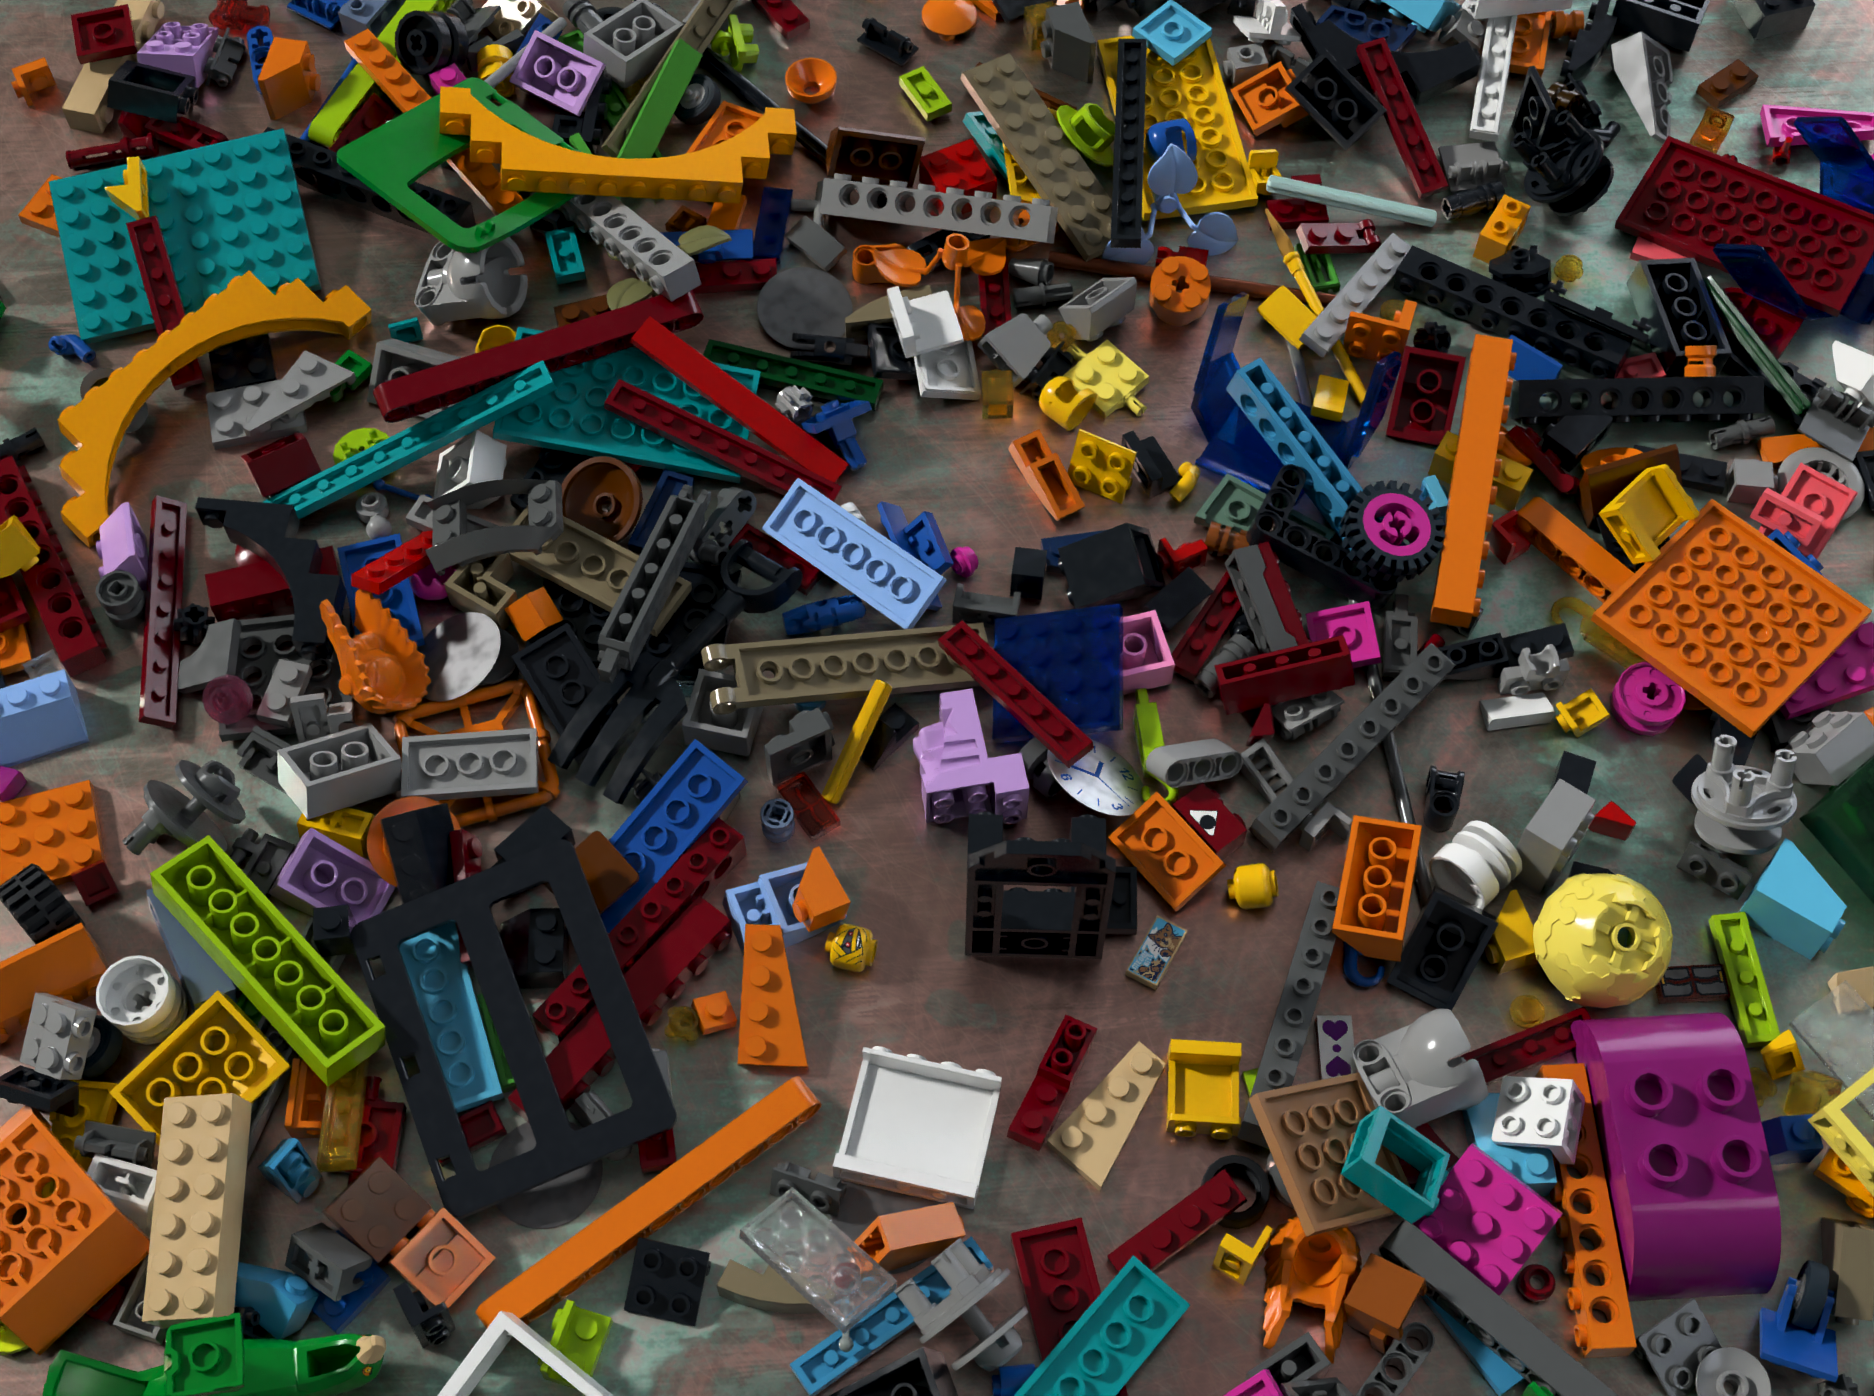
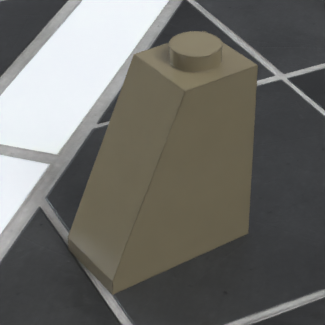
(1850, 1260)

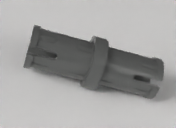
(1741, 432)

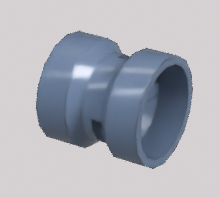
(777, 828)

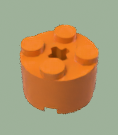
(1184, 275)

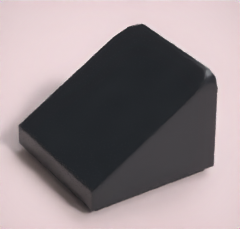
(1685, 777)

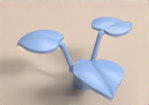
(1168, 176)

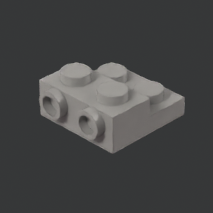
(58, 1037)

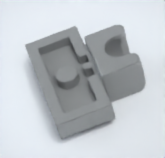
(1534, 673)
(316, 719)

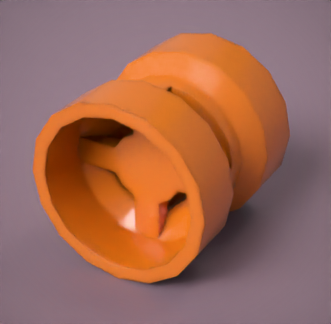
(1565, 23)
(1700, 353)

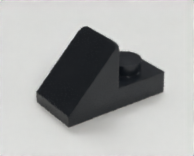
(888, 735)

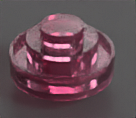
(227, 699)

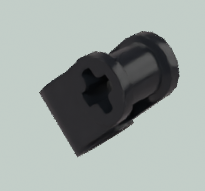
(1443, 793)

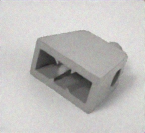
(1017, 345)

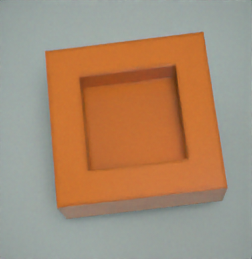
(714, 1012)

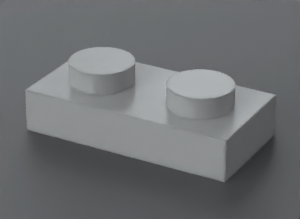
(287, 681)

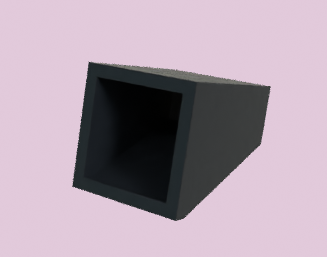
(1111, 567)

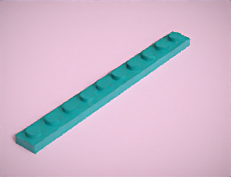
(418, 440)

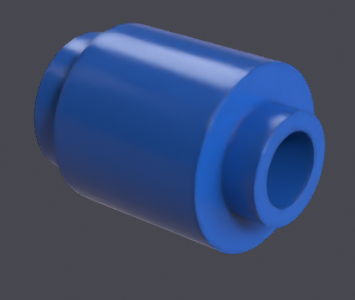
(1011, 1379)

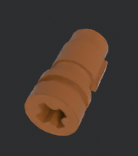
(1224, 539)

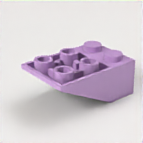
(180, 49)

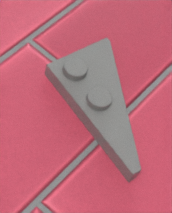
(302, 385)

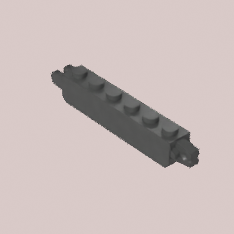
(650, 582)

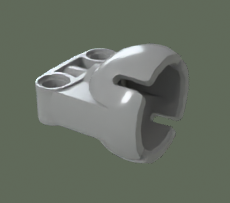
(471, 283)
(1413, 1072)

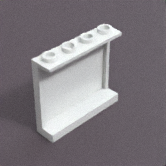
(918, 1127)

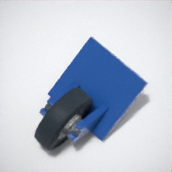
(1803, 1338)

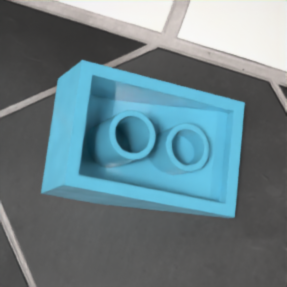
(1529, 1164)

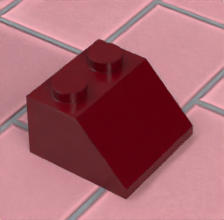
(281, 464)

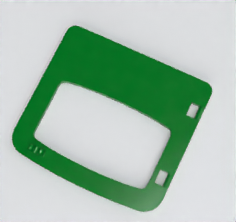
(412, 146)

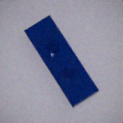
(772, 223)

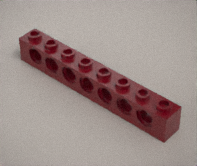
(75, 653)
(692, 875)

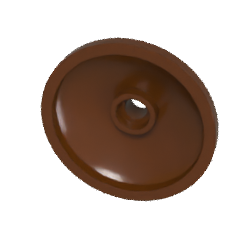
(595, 486)

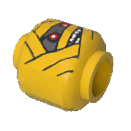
(851, 947)

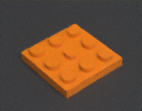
(52, 831)

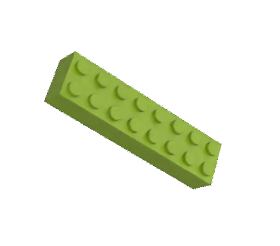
(268, 960)

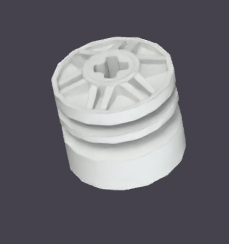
(1476, 864)
(130, 987)

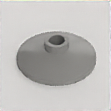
(1735, 1367)

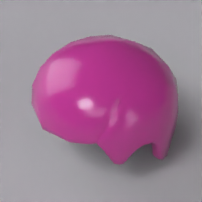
(429, 584)

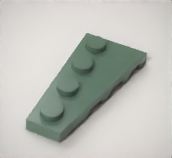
(1237, 504)

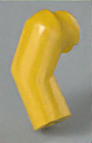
(1186, 484)

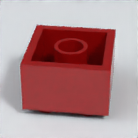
(960, 168)

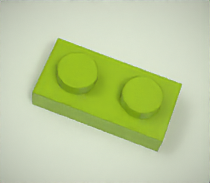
(925, 93)

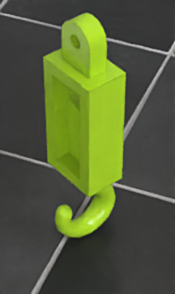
(1149, 737)

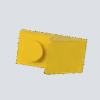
(134, 194)

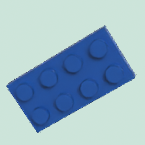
(397, 598)

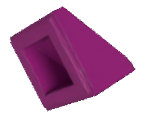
(10, 783)

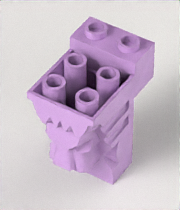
(957, 770)

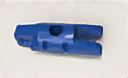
(823, 614)

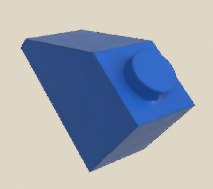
(1791, 1139)

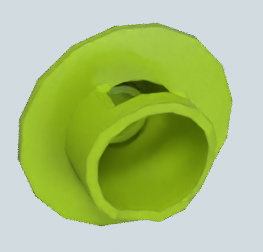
(1089, 132)

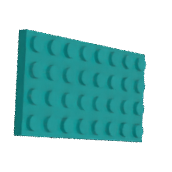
(577, 423)

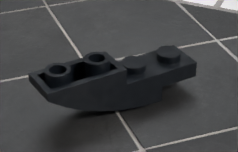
(1590, 43)
(1490, 654)

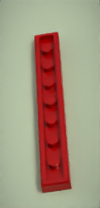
(737, 400)

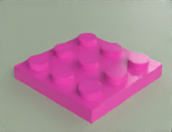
(1488, 1219)

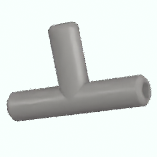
(811, 205)

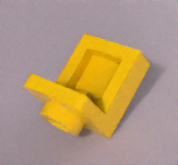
(1262, 165)
(1581, 713)

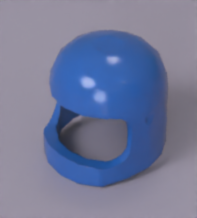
(1164, 133)

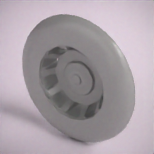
(1829, 464)

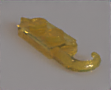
(1594, 634)

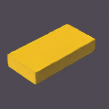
(1330, 398)

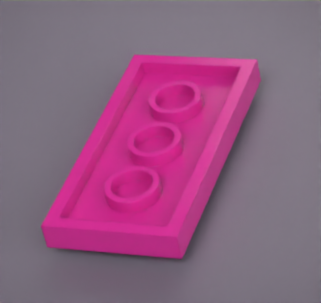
(1841, 677)

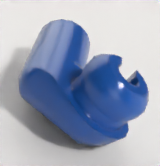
(71, 345)

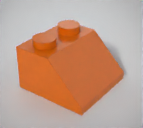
(288, 77)

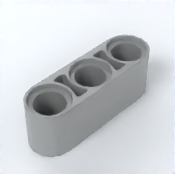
(1194, 762)

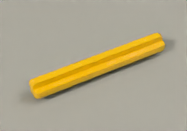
(856, 741)

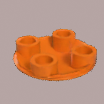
(949, 17)

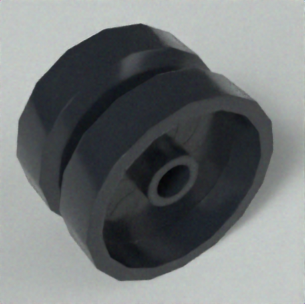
(431, 41)

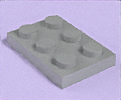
(233, 408)

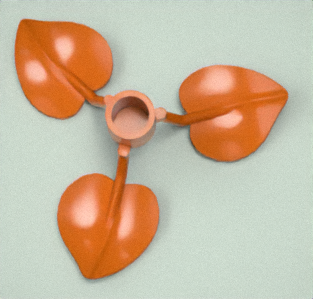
(983, 256)

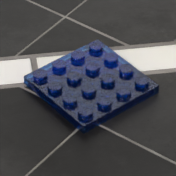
(1071, 661)

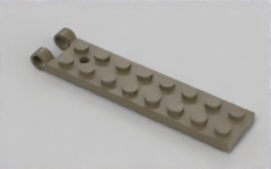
(834, 667)

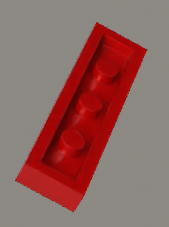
(394, 565)

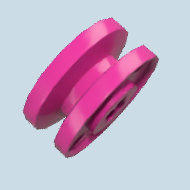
(1646, 700)

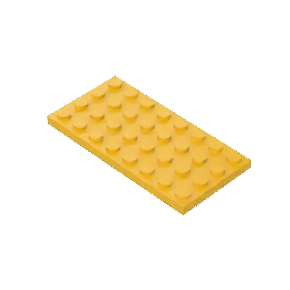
(1198, 94)

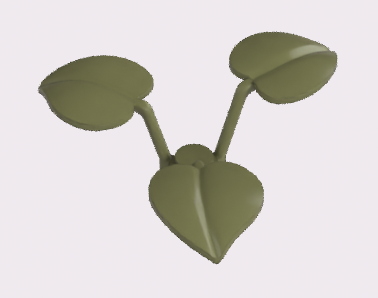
(692, 243)

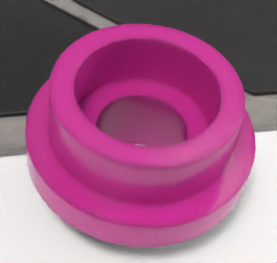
(964, 561)

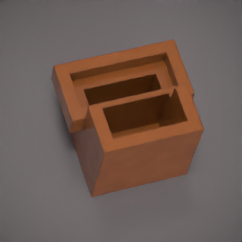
(1382, 1300)

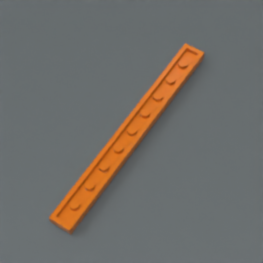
(407, 94)

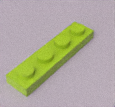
(1745, 979)

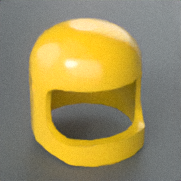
(1064, 403)

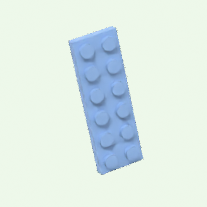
(854, 554)

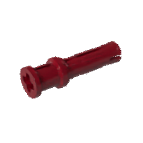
(128, 146)

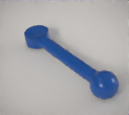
(380, 484)

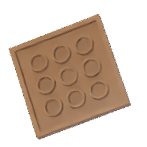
(1309, 1139)

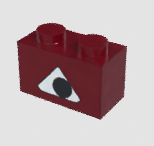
(1212, 820)

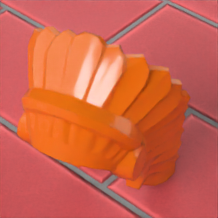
(379, 664)
(1312, 1272)

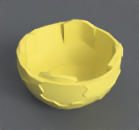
(1580, 944)

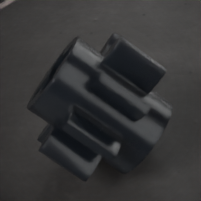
(1432, 337)
(192, 623)

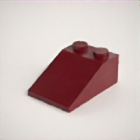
(1425, 395)

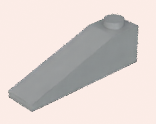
(1645, 73)

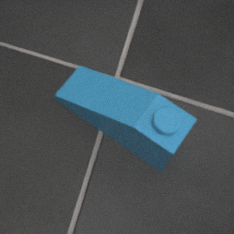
(277, 1295)

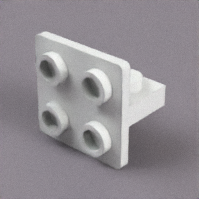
(1268, 23)

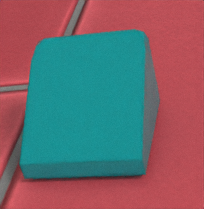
(406, 330)

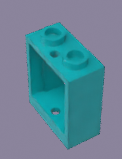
(1407, 1143)

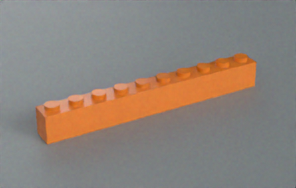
(1472, 482)

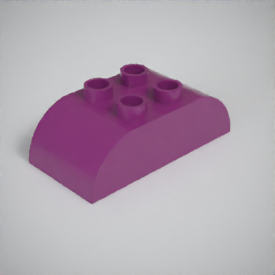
(1682, 1155)

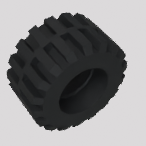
(37, 904)

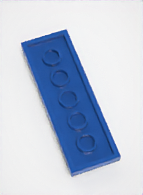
(672, 820)

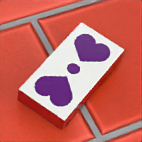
(1335, 1045)

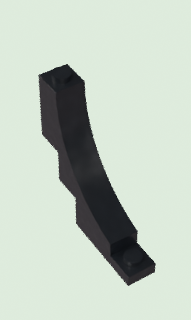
(1422, 72)
(271, 534)

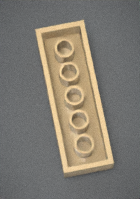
(197, 1209)

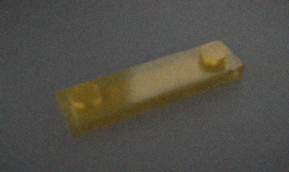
(342, 1121)

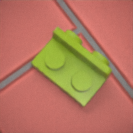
(579, 1337)

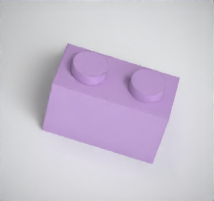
(123, 545)

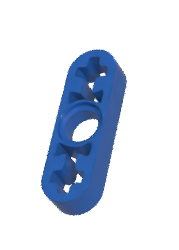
(257, 52)

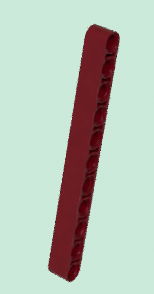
(557, 347)

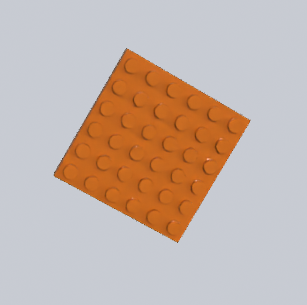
(1731, 617)

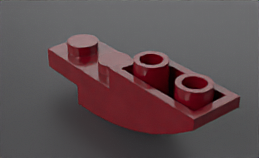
(1052, 1083)

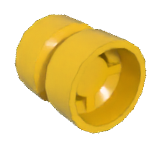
(489, 60)

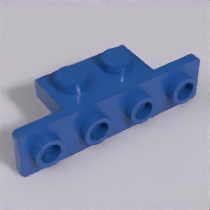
(738, 249)
(918, 538)

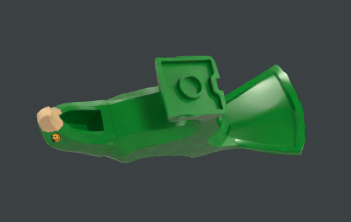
(215, 1360)

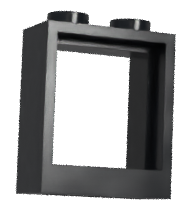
(151, 91)

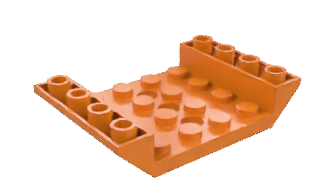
(69, 1243)

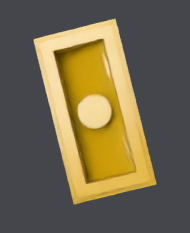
(1287, 315)

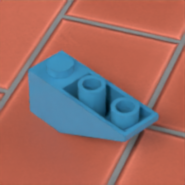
(291, 1170)

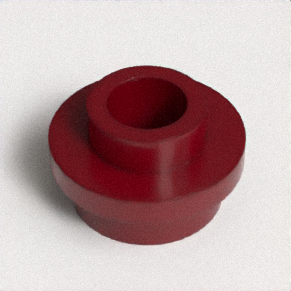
(1538, 1272)

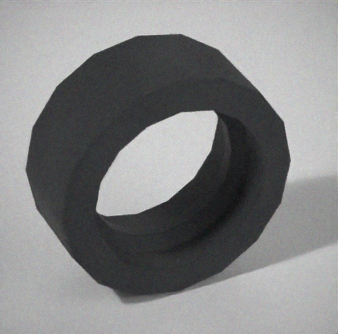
(1259, 1178)

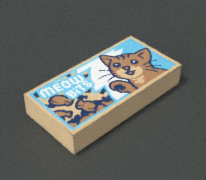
(1156, 952)

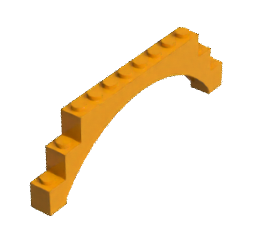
(539, 166)
(234, 314)

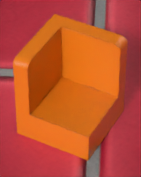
(533, 613)

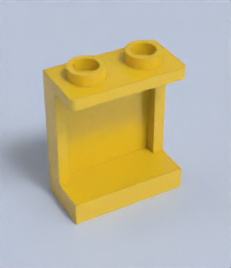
(1648, 513)
(1203, 1088)

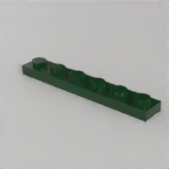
(786, 372)

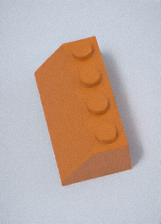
(1377, 886)
(62, 966)

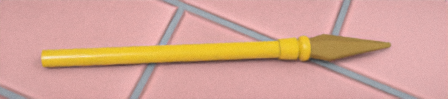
(1297, 269)

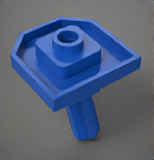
(838, 424)

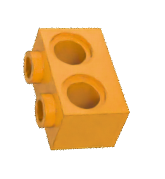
(1501, 229)

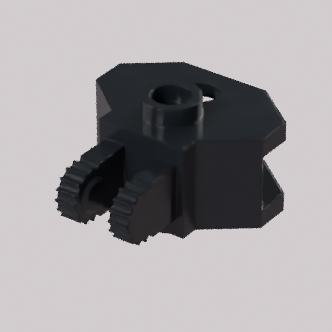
(1522, 270)

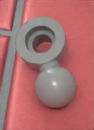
(373, 510)

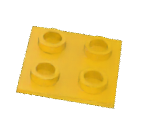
(1101, 466)

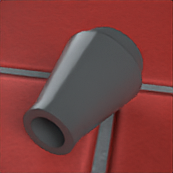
(1032, 270)

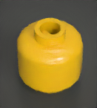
(1253, 886)

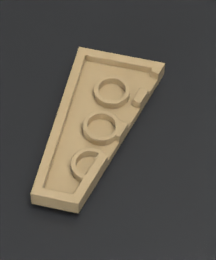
(1101, 1124)

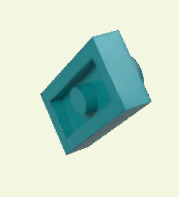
(565, 255)

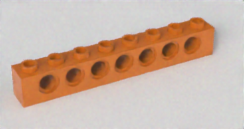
(1596, 1338)

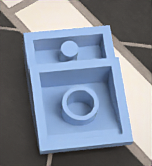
(769, 904)

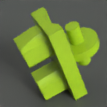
(733, 41)

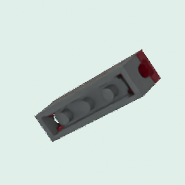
(1265, 598)

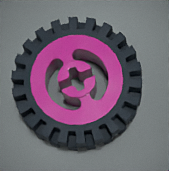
(1380, 543)

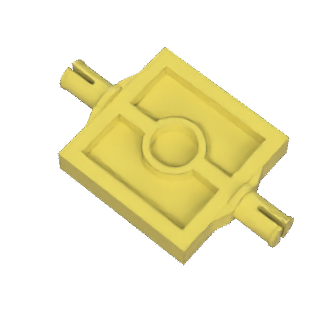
(1110, 376)

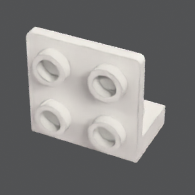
(924, 322)
(1540, 1115)

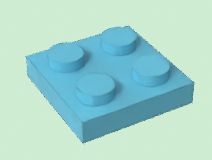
(1172, 32)

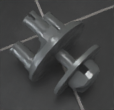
(185, 818)

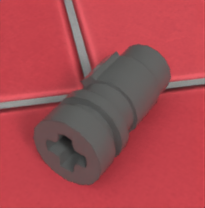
(581, 14)
(1236, 648)

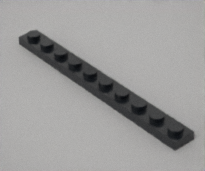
(1129, 144)

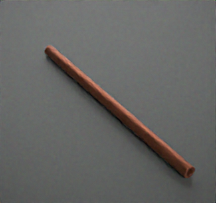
(1145, 272)

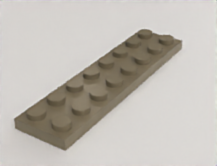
(1043, 152)

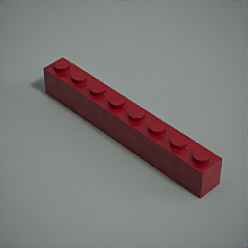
(653, 982)

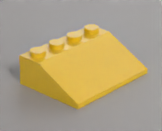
(207, 1054)

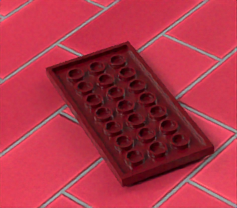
(1704, 200)

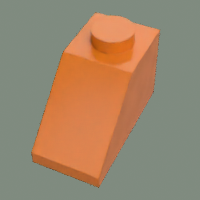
(820, 894)

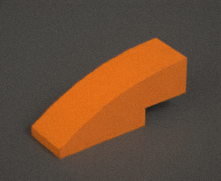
(1046, 475)

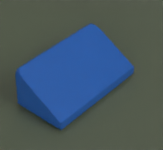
(1532, 363)

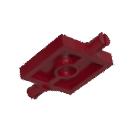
(380, 1129)

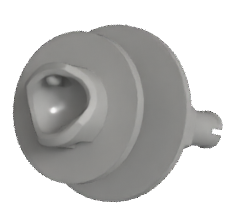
(1743, 805)
(968, 1285)

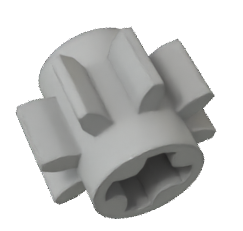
(795, 404)

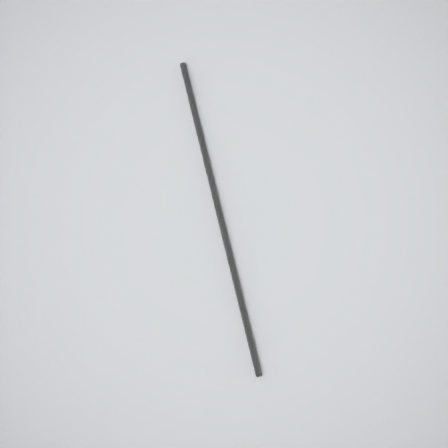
(1373, 677)

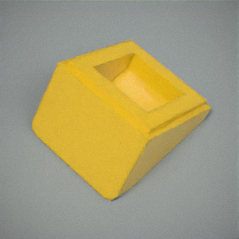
(1782, 1056)

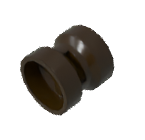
(1565, 99)

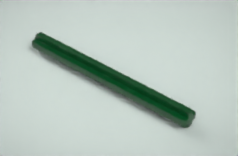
(1757, 348)

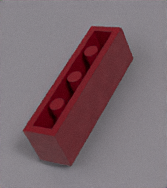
(256, 588)
(1285, 675)

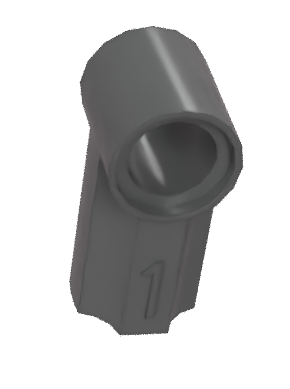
(590, 1109)

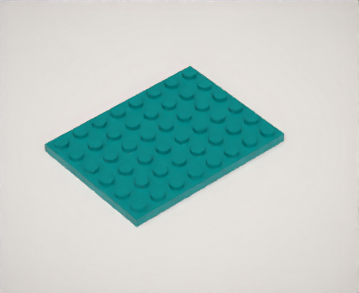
(219, 215)

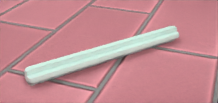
(1351, 201)

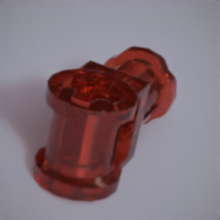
(238, 14)

